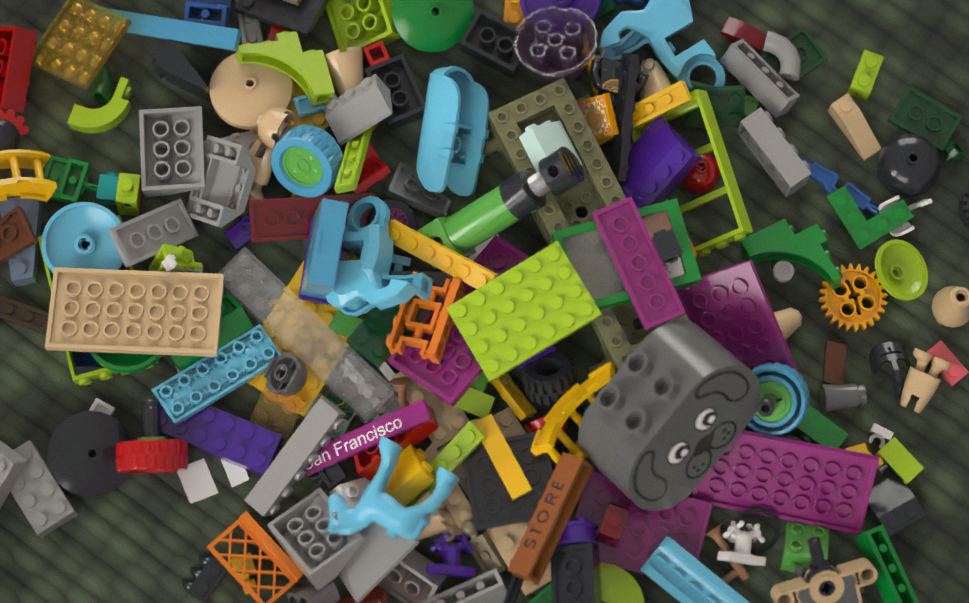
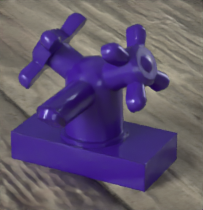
(451, 557)

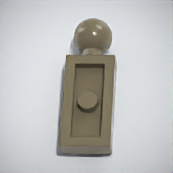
(483, 548)

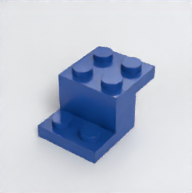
(208, 12)

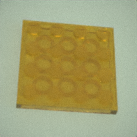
(79, 41)

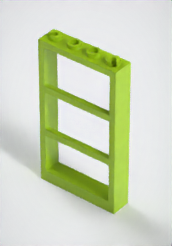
(701, 99)

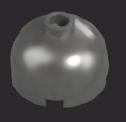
(285, 374)

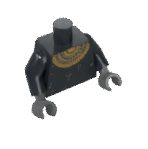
(606, 74)

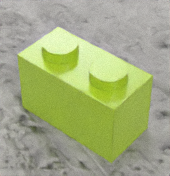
(865, 75)

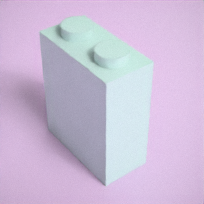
(544, 139)

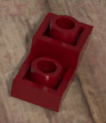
(736, 30)

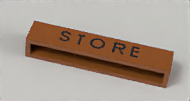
(550, 518)

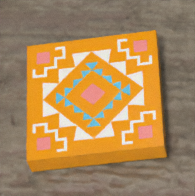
(599, 115)

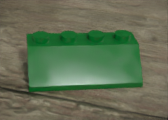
(233, 324)

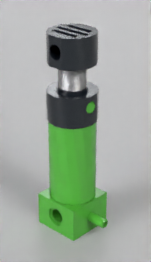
(506, 203)

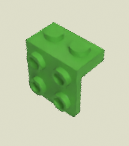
(796, 547)

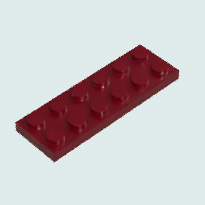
(291, 217)

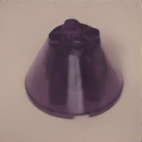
(556, 43)

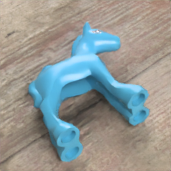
(384, 509)

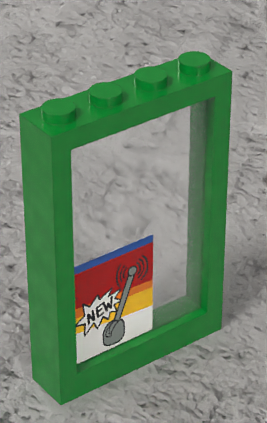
(595, 266)

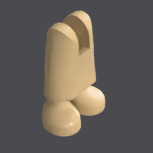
(262, 167)
(921, 383)

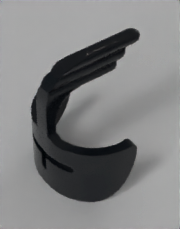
(899, 353)

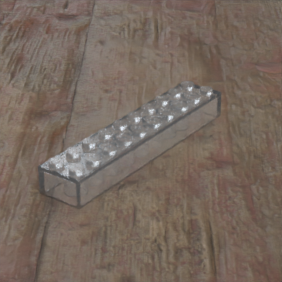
(307, 336)

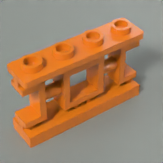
(439, 326)

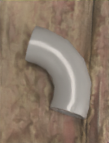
(786, 53)

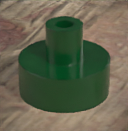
(954, 151)

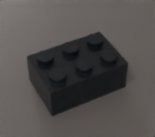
(491, 43)
(405, 95)

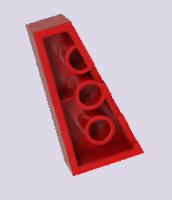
(15, 66)
(369, 461)

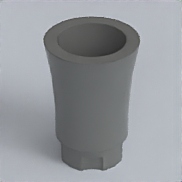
(841, 396)

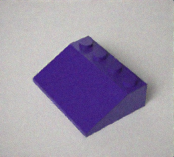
(657, 164)

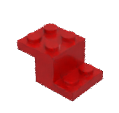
(372, 171)

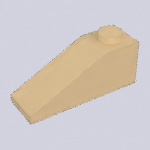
(854, 126)

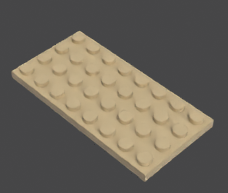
(135, 312)

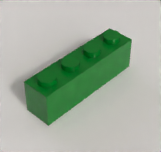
(820, 430)
(891, 578)

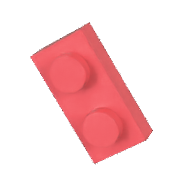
(956, 371)

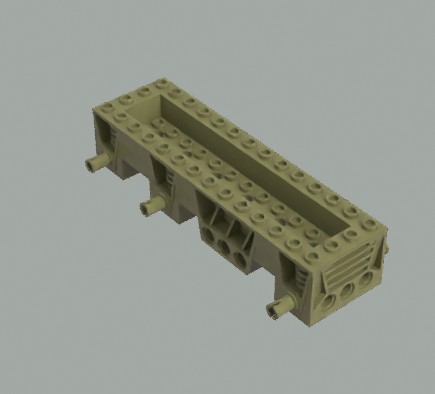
(596, 192)

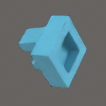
(400, 262)

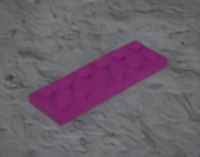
(638, 263)

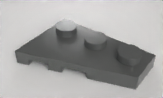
(412, 192)

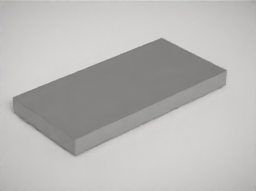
(145, 234)

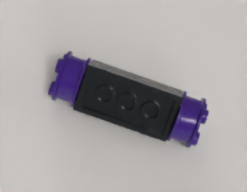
(576, 564)

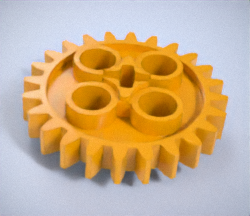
(872, 292)

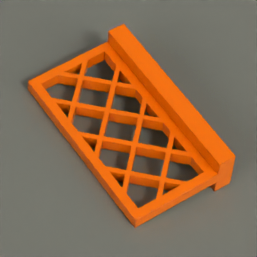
(268, 547)

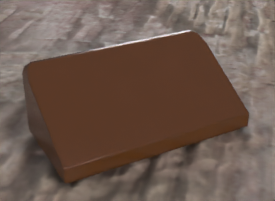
(834, 363)

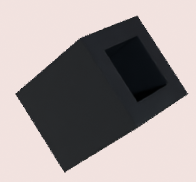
(666, 245)

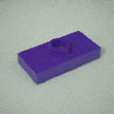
(239, 234)

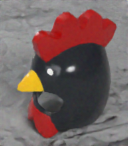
(11, 129)

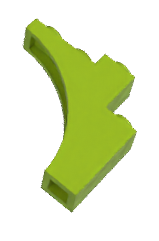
(286, 55)

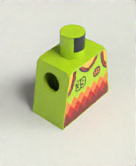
(129, 192)

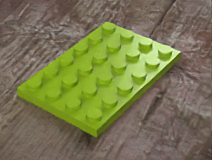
(524, 311)

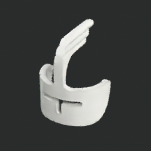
(905, 227)

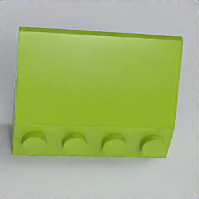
(361, 22)

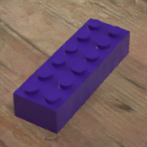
(225, 438)

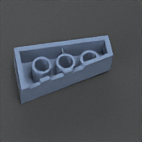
(25, 264)

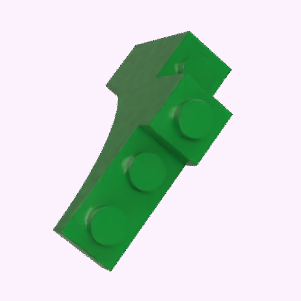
(805, 248)

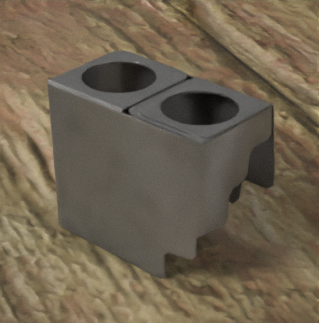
(326, 594)

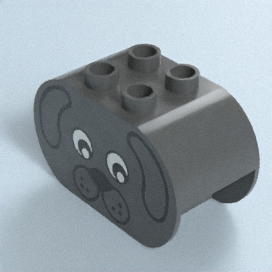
(668, 415)

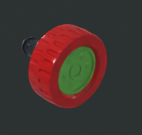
(151, 451)

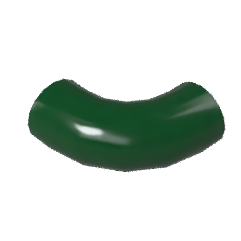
(103, 85)

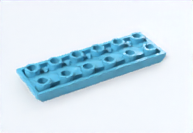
(216, 376)
(687, 577)

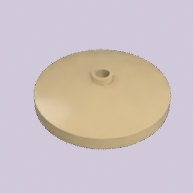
(243, 104)

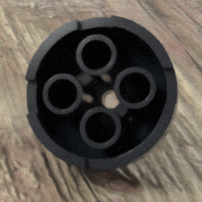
(900, 173)

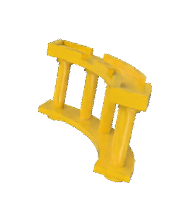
(25, 187)
(565, 407)

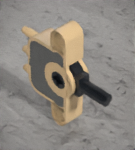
(824, 582)

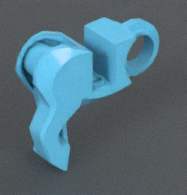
(654, 26)
(367, 281)

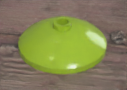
(901, 270)

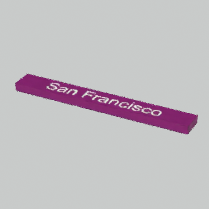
(370, 435)

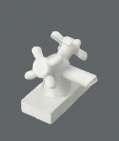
(743, 542)

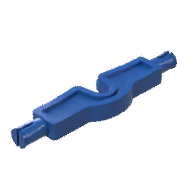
(828, 180)

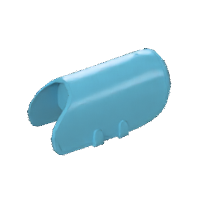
(452, 132)

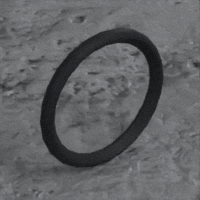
(772, 516)

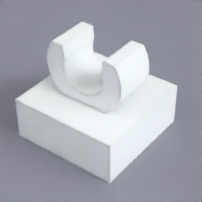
(881, 433)

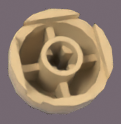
(274, 125)

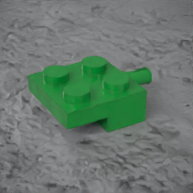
(70, 178)

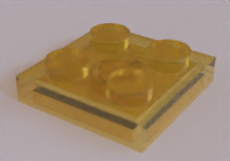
(277, 412)

